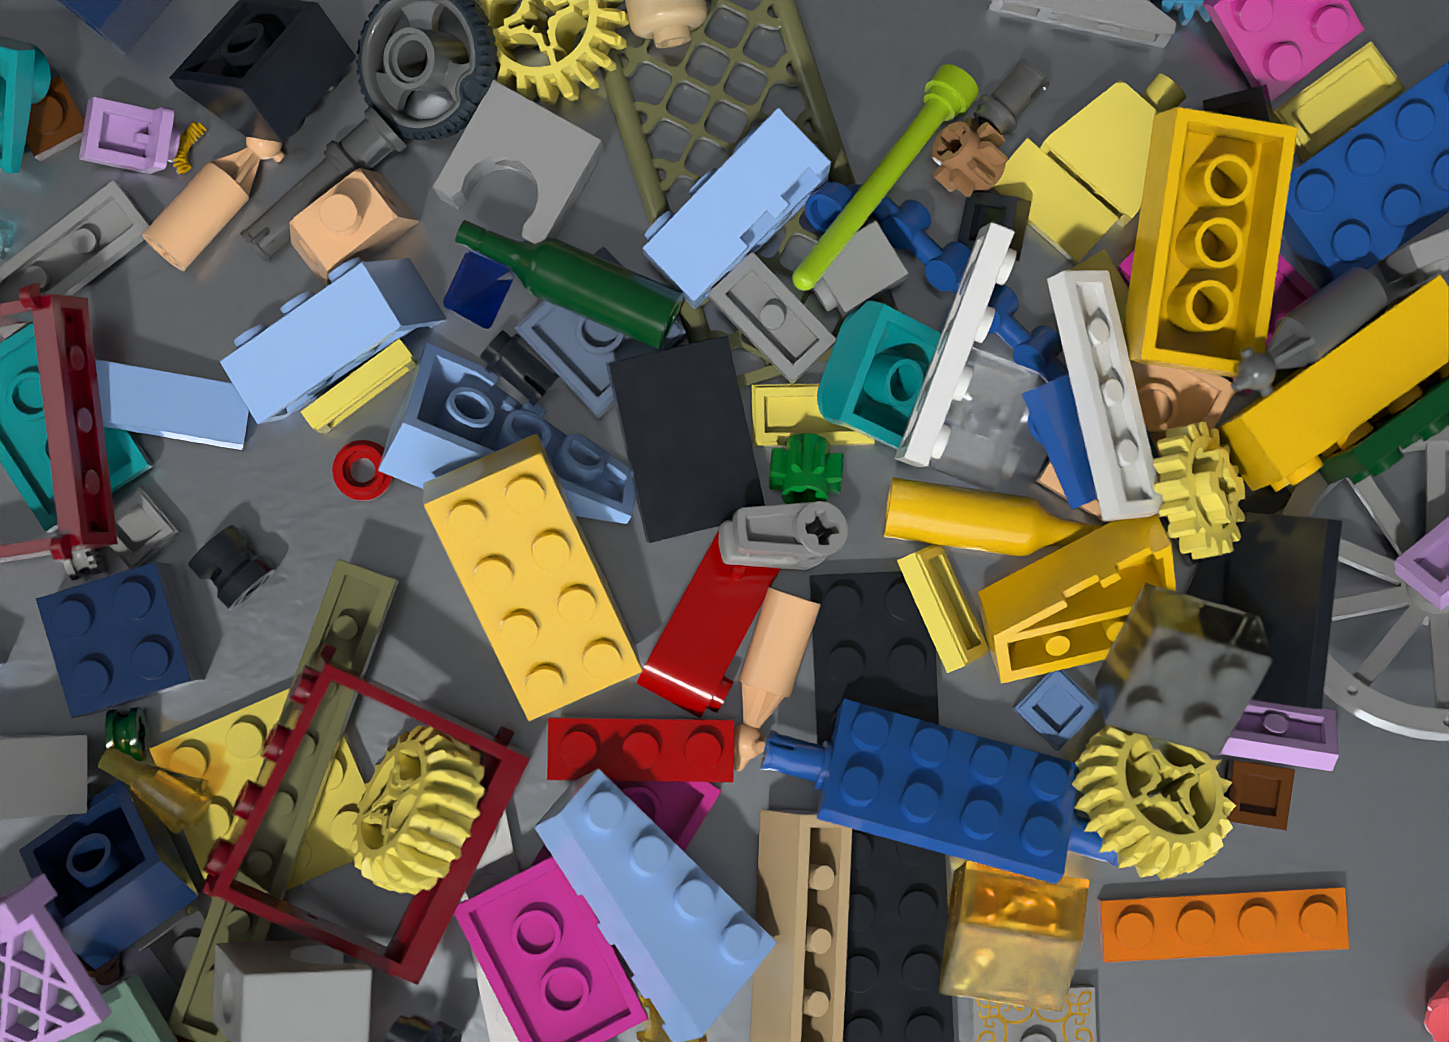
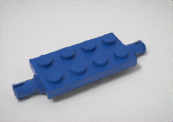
(943, 791)

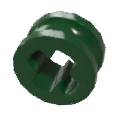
(127, 732)

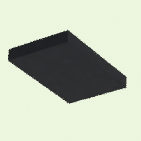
(685, 437)
(1288, 578)

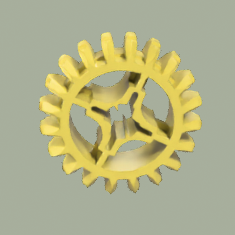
(567, 64)
(417, 810)
(1160, 832)

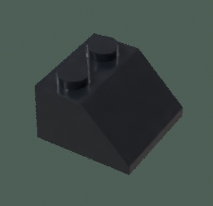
(266, 66)

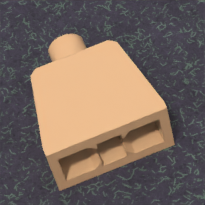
(350, 222)

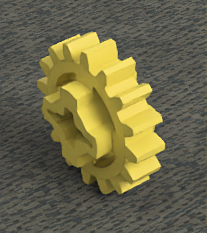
(1199, 490)

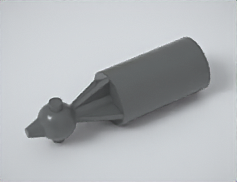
(1314, 328)

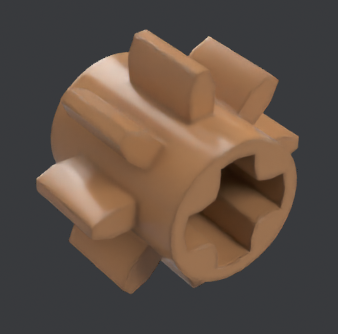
(968, 157)

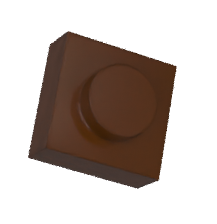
(54, 121)
(1260, 794)

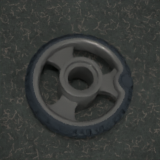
(405, 69)

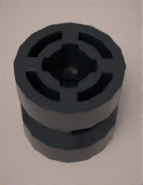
(231, 567)

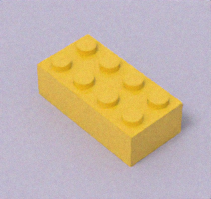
(1207, 240)
(1330, 402)
(531, 577)

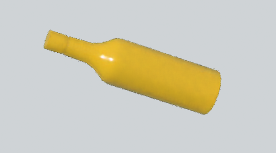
(974, 519)

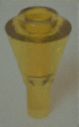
(170, 795)

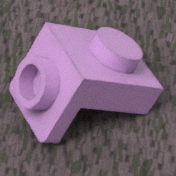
(129, 136)

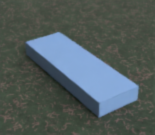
(171, 405)

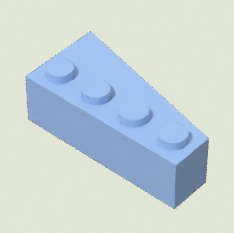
(655, 904)

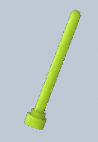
(947, 96)

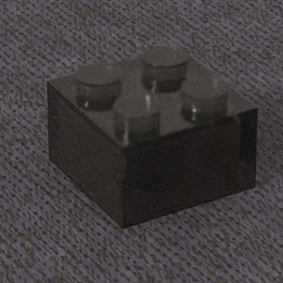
(1182, 669)

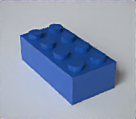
(1373, 184)

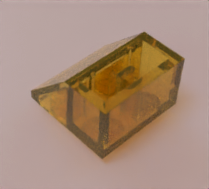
(1012, 937)

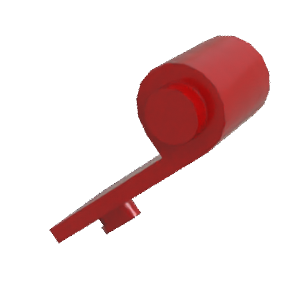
(706, 633)

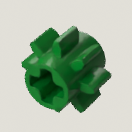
(806, 469)

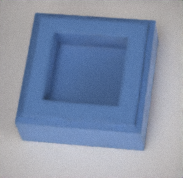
(1056, 708)

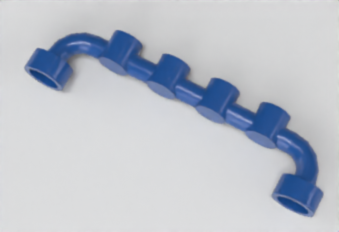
(944, 268)

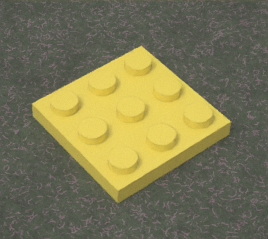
(229, 755)

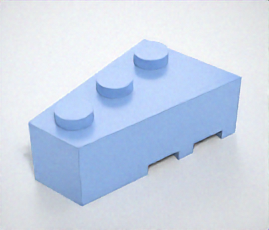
(736, 208)

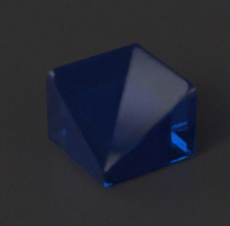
(478, 290)

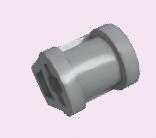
(783, 535)

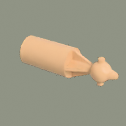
(208, 203)
(771, 666)

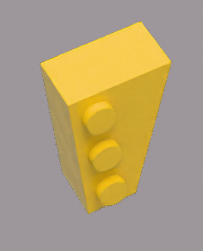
(1074, 599)

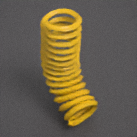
(187, 140)

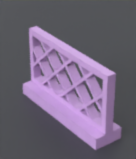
(19, 912)

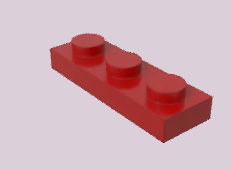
(641, 749)

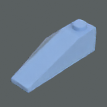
(460, 415)

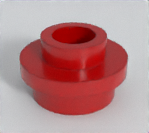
(344, 466)

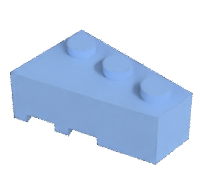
(328, 335)

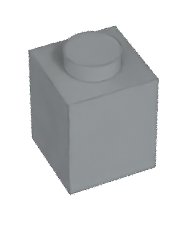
(861, 272)

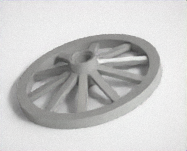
(1354, 691)

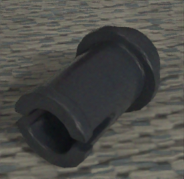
(517, 366)

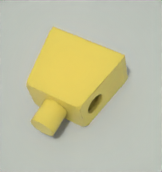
(1110, 143)

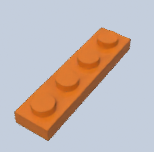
(1223, 923)

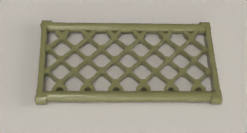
(646, 168)

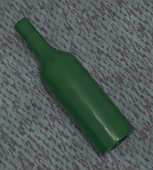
(583, 283)

